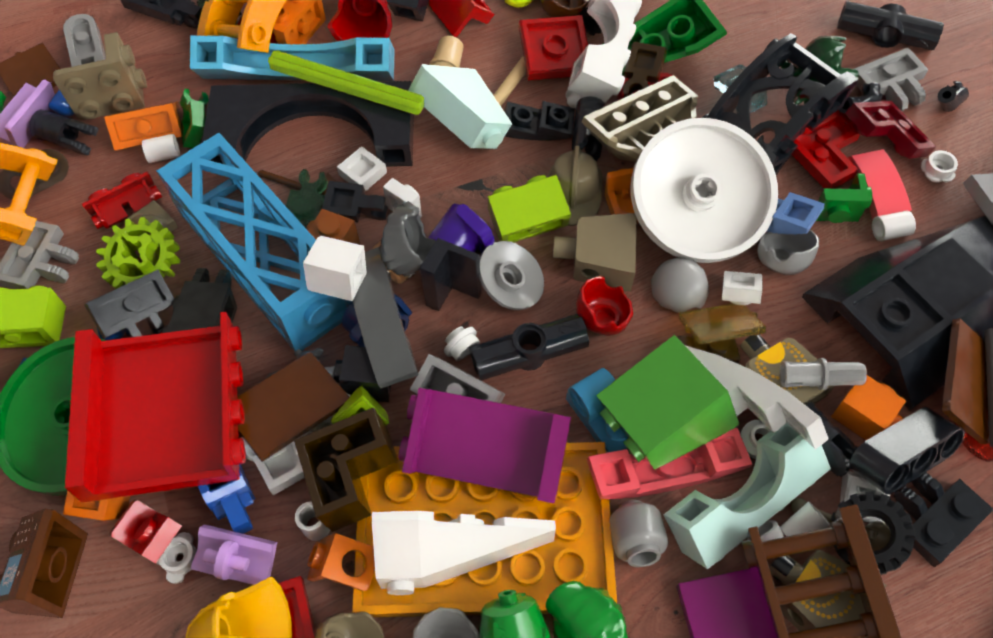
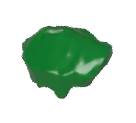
(585, 612)

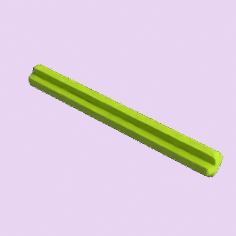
(346, 82)

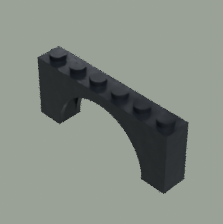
(251, 111)

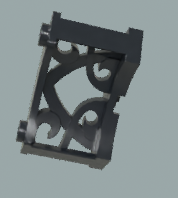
(825, 95)

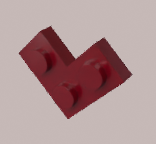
(887, 119)

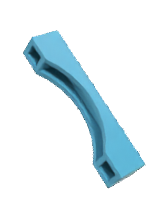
(221, 59)

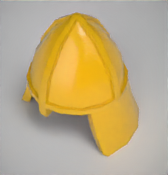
(249, 613)

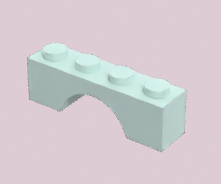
(782, 471)

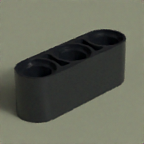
(906, 450)

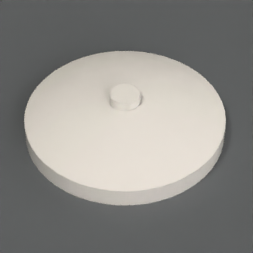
(704, 190)

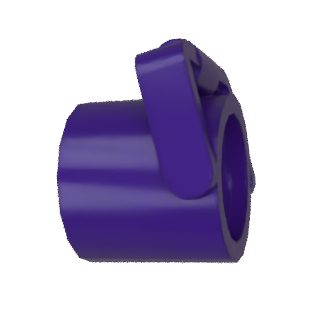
(463, 228)

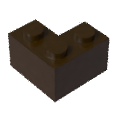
(337, 459)

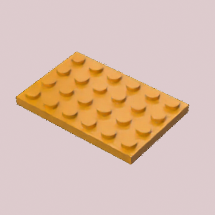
(578, 553)

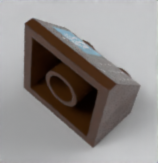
(41, 565)

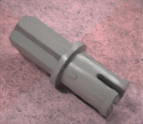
(822, 374)

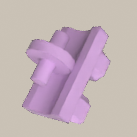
(233, 555)

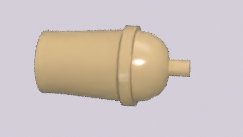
(448, 52)

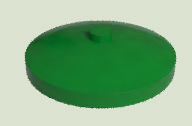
(37, 419)

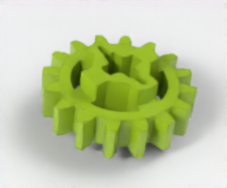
(150, 240)

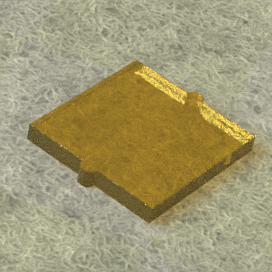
(721, 323)

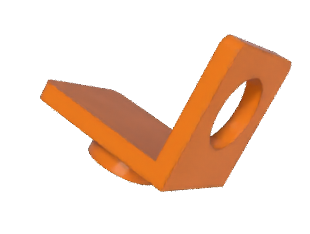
(327, 561)

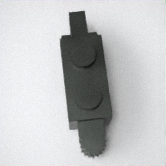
(202, 302)

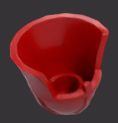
(361, 19)

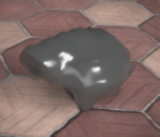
(404, 241)

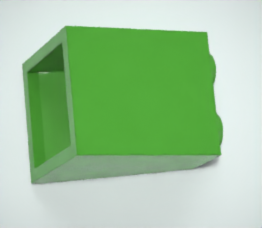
(667, 405)

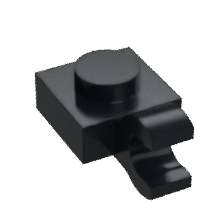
(350, 201)

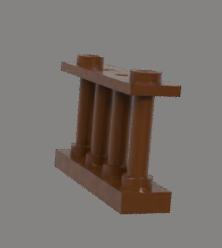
(860, 578)

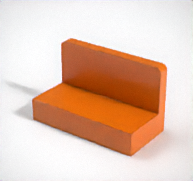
(133, 126)

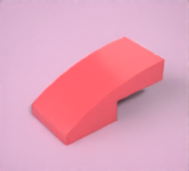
(883, 178)

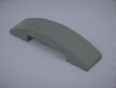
(382, 325)

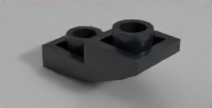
(541, 124)

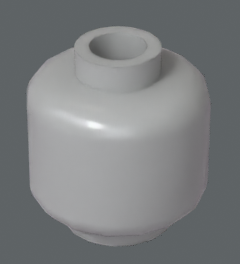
(638, 533)

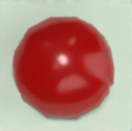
(603, 307)

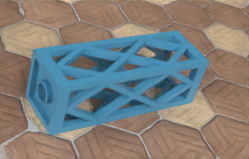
(304, 314)

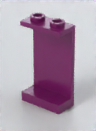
(485, 443)

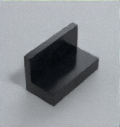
(448, 268)

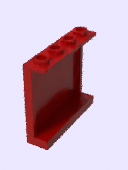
(154, 412)

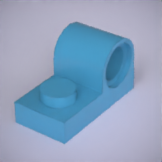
(587, 407)

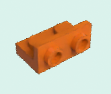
(298, 21)

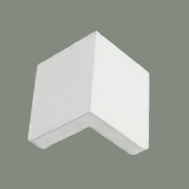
(335, 268)

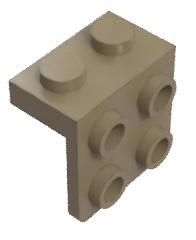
(103, 85)

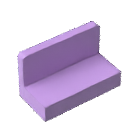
(18, 113)

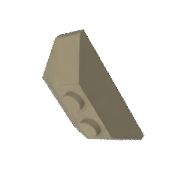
(634, 120)

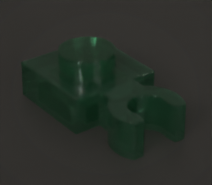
(308, 201)

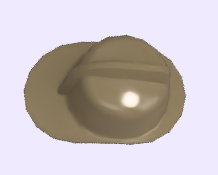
(580, 183)

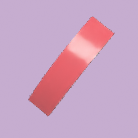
(622, 476)

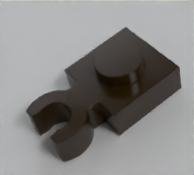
(643, 66)

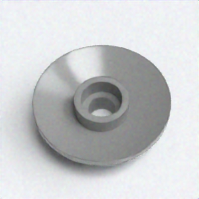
(511, 275)

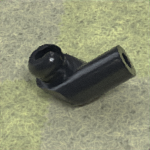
(870, 93)
(952, 96)

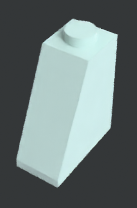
(462, 104)

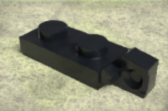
(167, 10)

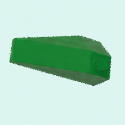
(679, 26)

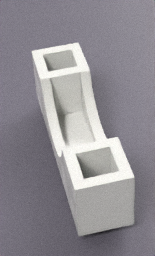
(601, 66)

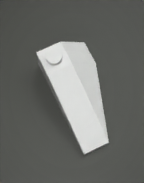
(421, 552)

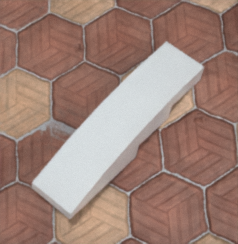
(764, 398)

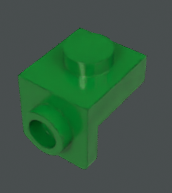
(846, 204)

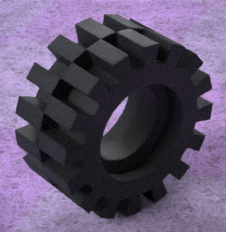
(898, 521)

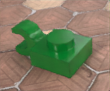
(193, 118)

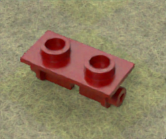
(109, 203)

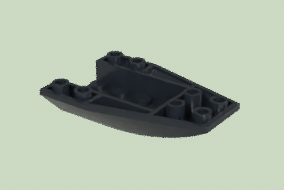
(907, 301)

